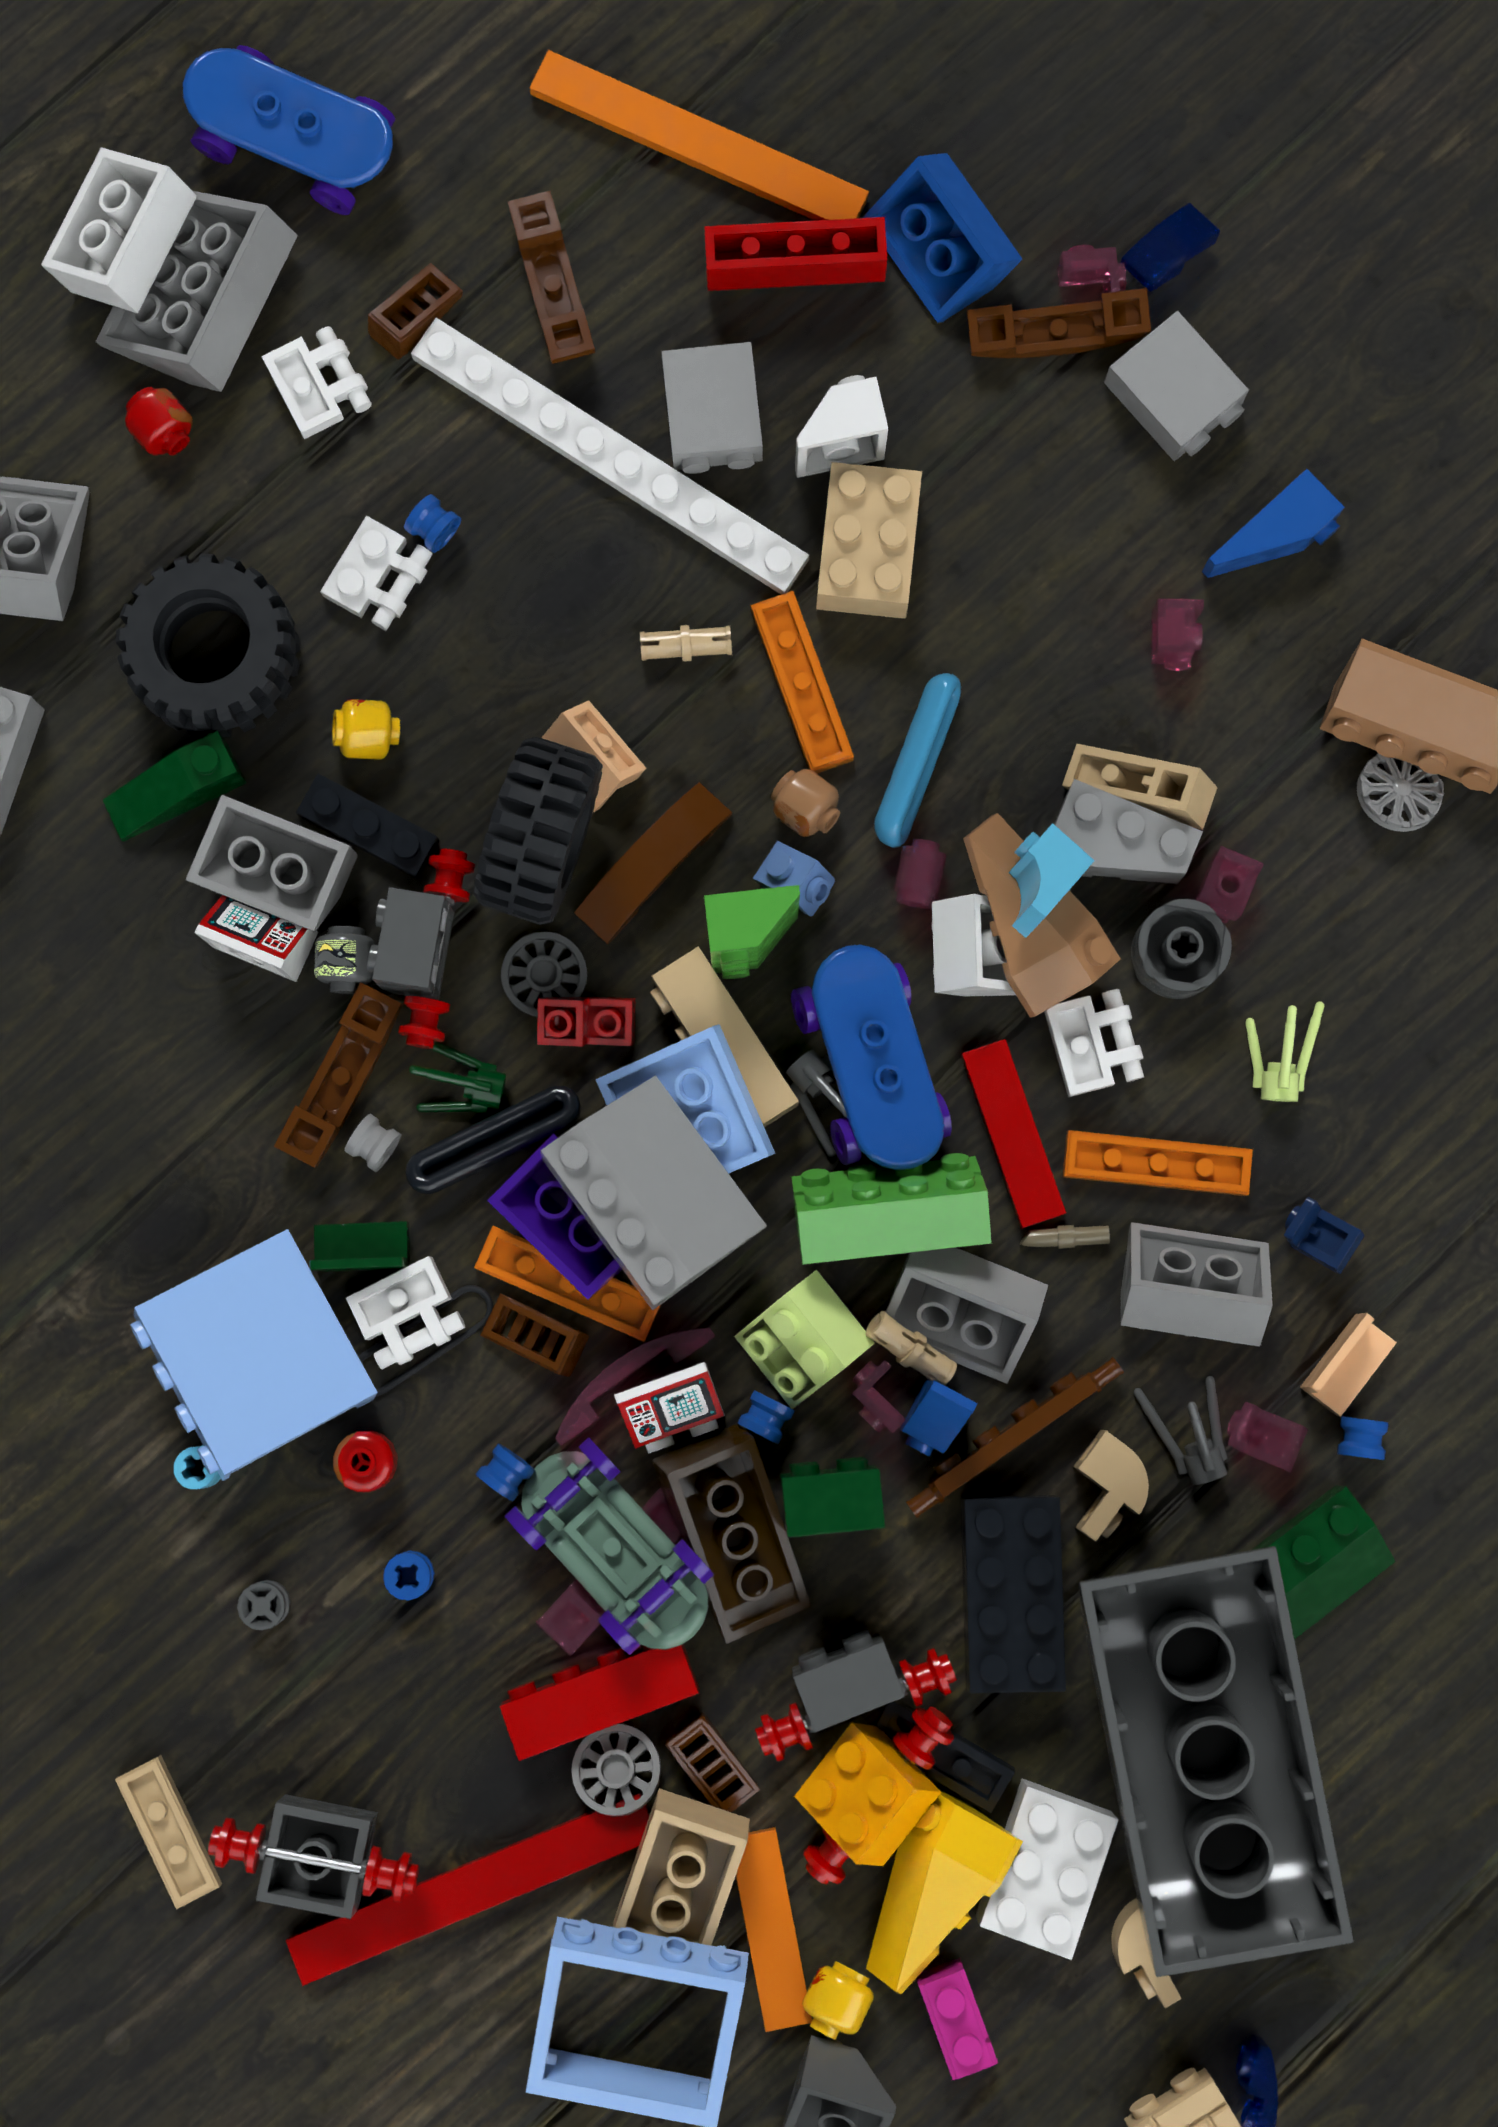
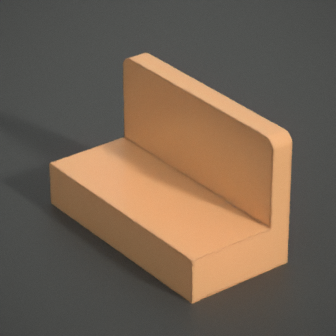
(589, 732)
(1348, 1364)

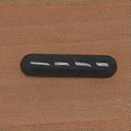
(493, 1139)

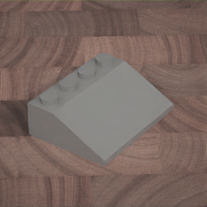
(205, 292)
(39, 546)
(652, 1191)

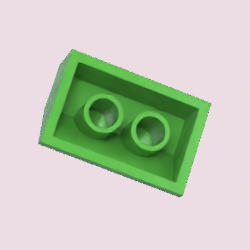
(748, 926)

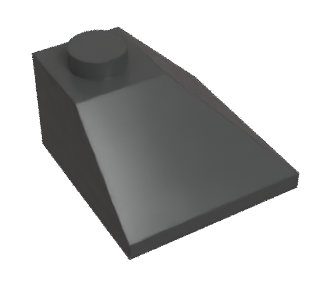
(837, 2089)

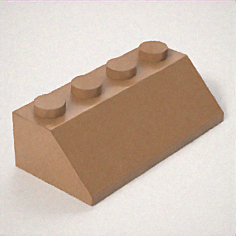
(1417, 715)

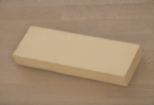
(168, 1832)

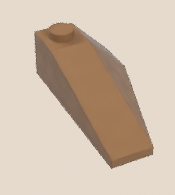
(1061, 952)

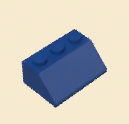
(943, 236)

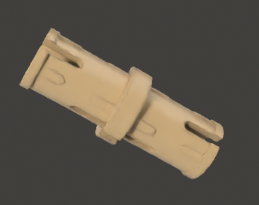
(685, 643)
(911, 1348)

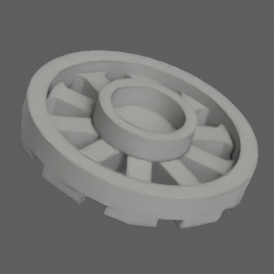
(1399, 792)
(616, 1770)

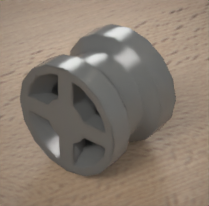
(257, 1611)

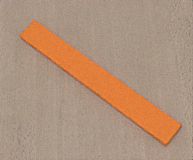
(695, 141)

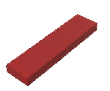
(1013, 1133)

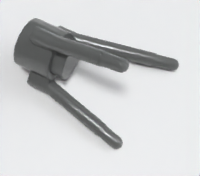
(812, 1076)
(1204, 1457)

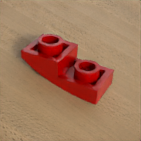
(586, 1021)

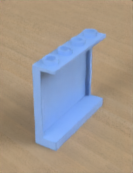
(252, 1354)

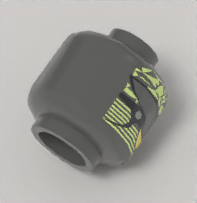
(343, 958)

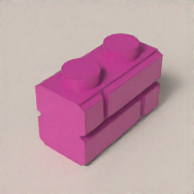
(956, 2019)

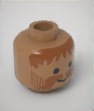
(805, 802)

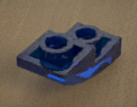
(1169, 245)
(1259, 2079)

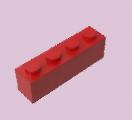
(795, 253)
(596, 1697)

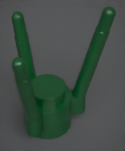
(482, 1087)

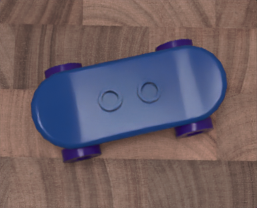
(287, 119)
(875, 1058)

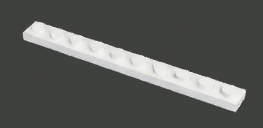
(610, 456)

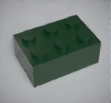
(832, 1498)

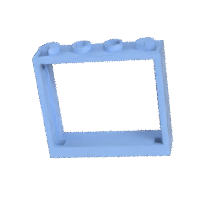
(623, 2084)

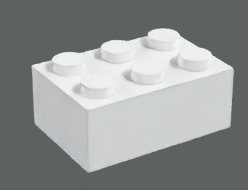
(119, 229)
(1053, 1871)

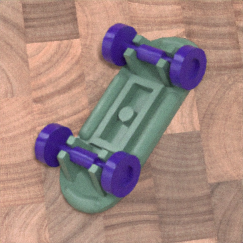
(629, 1566)

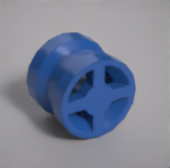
(432, 523)
(766, 1417)
(1363, 1438)
(505, 1472)
(415, 1569)

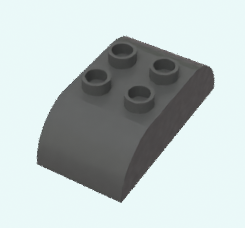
(1214, 1762)

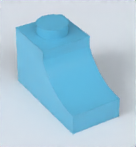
(1045, 874)

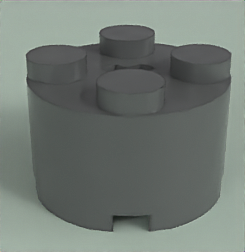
(1201, 934)

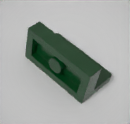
(361, 1246)

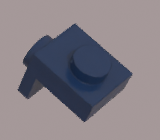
(1322, 1235)

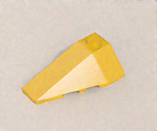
(934, 1883)

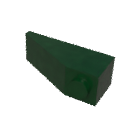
(174, 786)

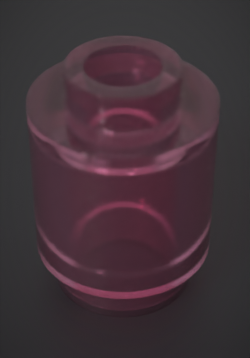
(919, 874)

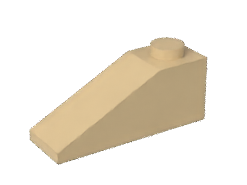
(1155, 784)

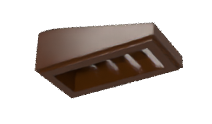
(393, 330)
(569, 1352)
(687, 1735)

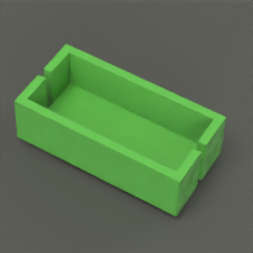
(890, 1210)

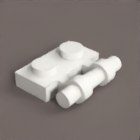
(304, 388)
(365, 567)
(1081, 1047)
(399, 1299)

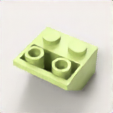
(804, 1339)

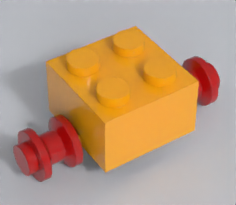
(871, 1793)

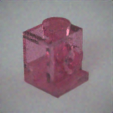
(1175, 632)
(1235, 868)

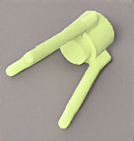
(1283, 1079)

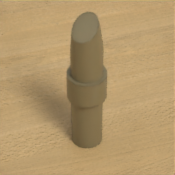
(1066, 1236)

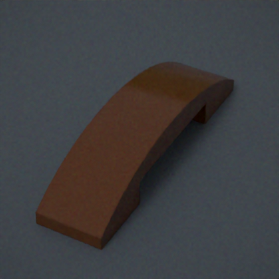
(550, 277)
(1061, 328)
(651, 861)
(340, 1076)

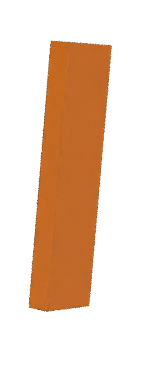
(802, 682)
(1157, 1163)
(523, 1266)
(771, 1932)

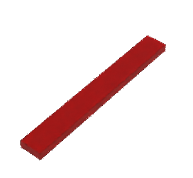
(465, 1891)

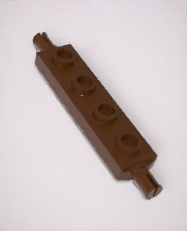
(995, 1444)

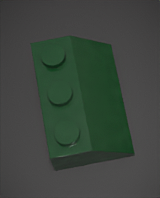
(1327, 1556)

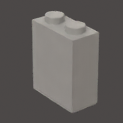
(1177, 387)
(712, 407)

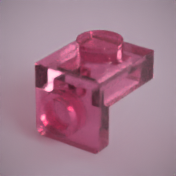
(1091, 266)
(876, 1409)
(1266, 1436)

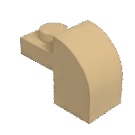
(1122, 1482)
(1132, 1950)

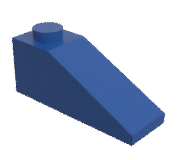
(1283, 527)
(936, 1417)

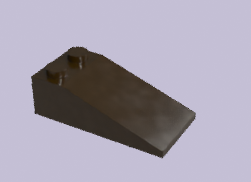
(736, 1529)

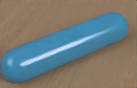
(917, 759)

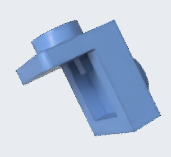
(791, 867)

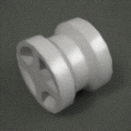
(372, 1142)

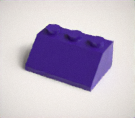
(554, 1225)

